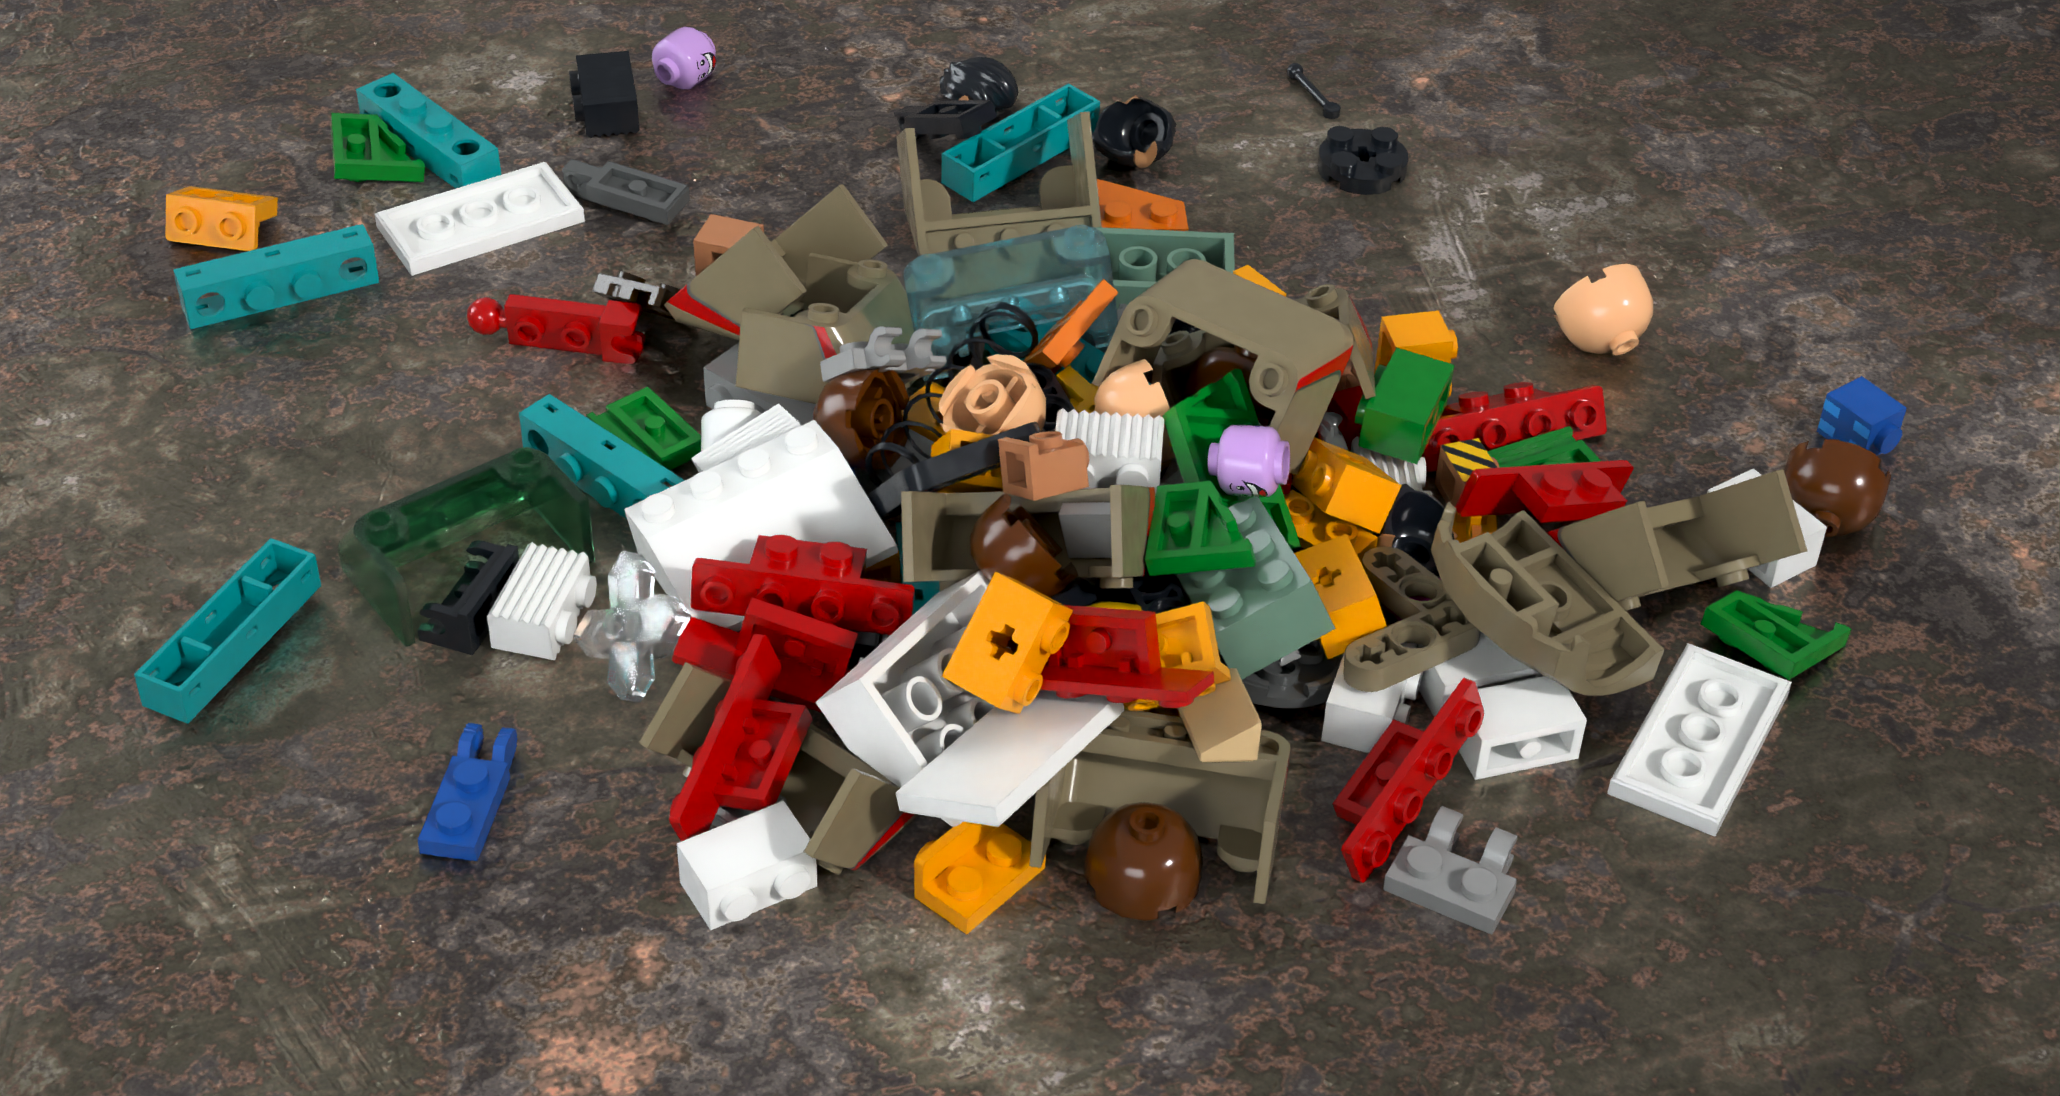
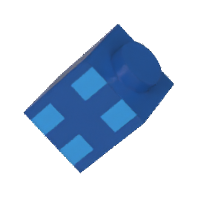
(1862, 416)

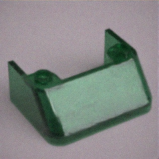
(453, 512)

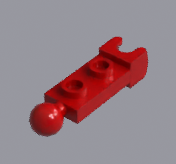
(563, 325)

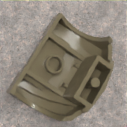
(1544, 607)

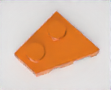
(1139, 209)
(1062, 341)

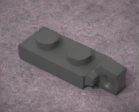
(627, 190)

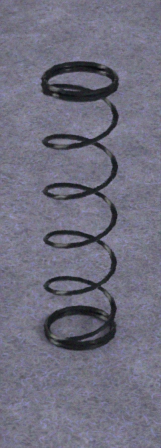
(1026, 321)

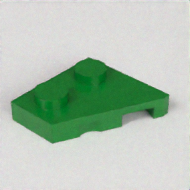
(369, 151)
(1194, 532)
(1772, 633)

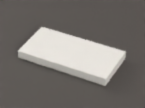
(479, 218)
(1699, 739)
(1006, 759)

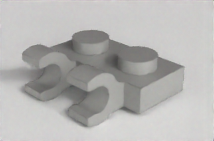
(907, 360)
(1453, 884)

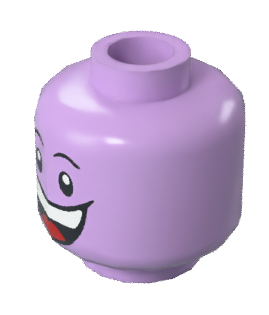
(684, 58)
(1249, 460)

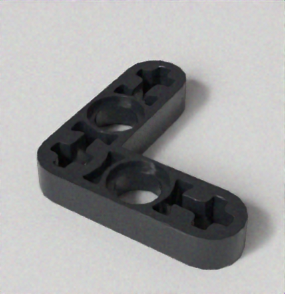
(944, 470)

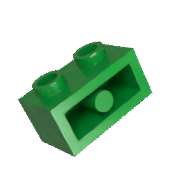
(1406, 405)

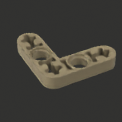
(1437, 624)

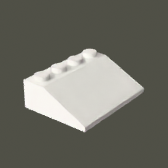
(782, 487)
(896, 703)

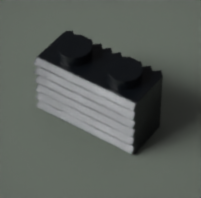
(605, 94)

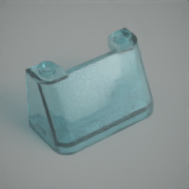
(1035, 272)

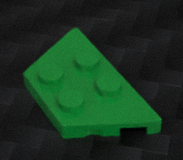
(1201, 421)

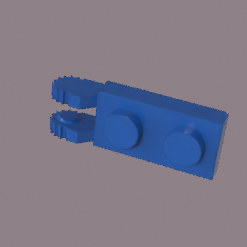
(468, 796)

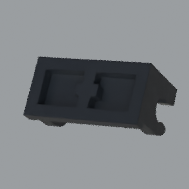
(462, 617)

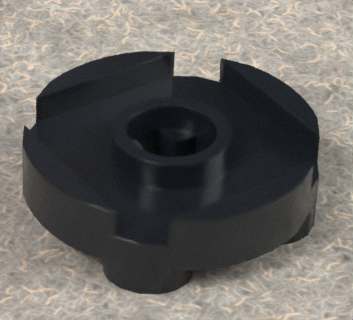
(1347, 148)

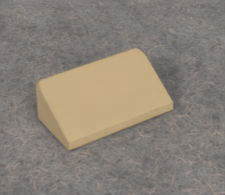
(1224, 723)

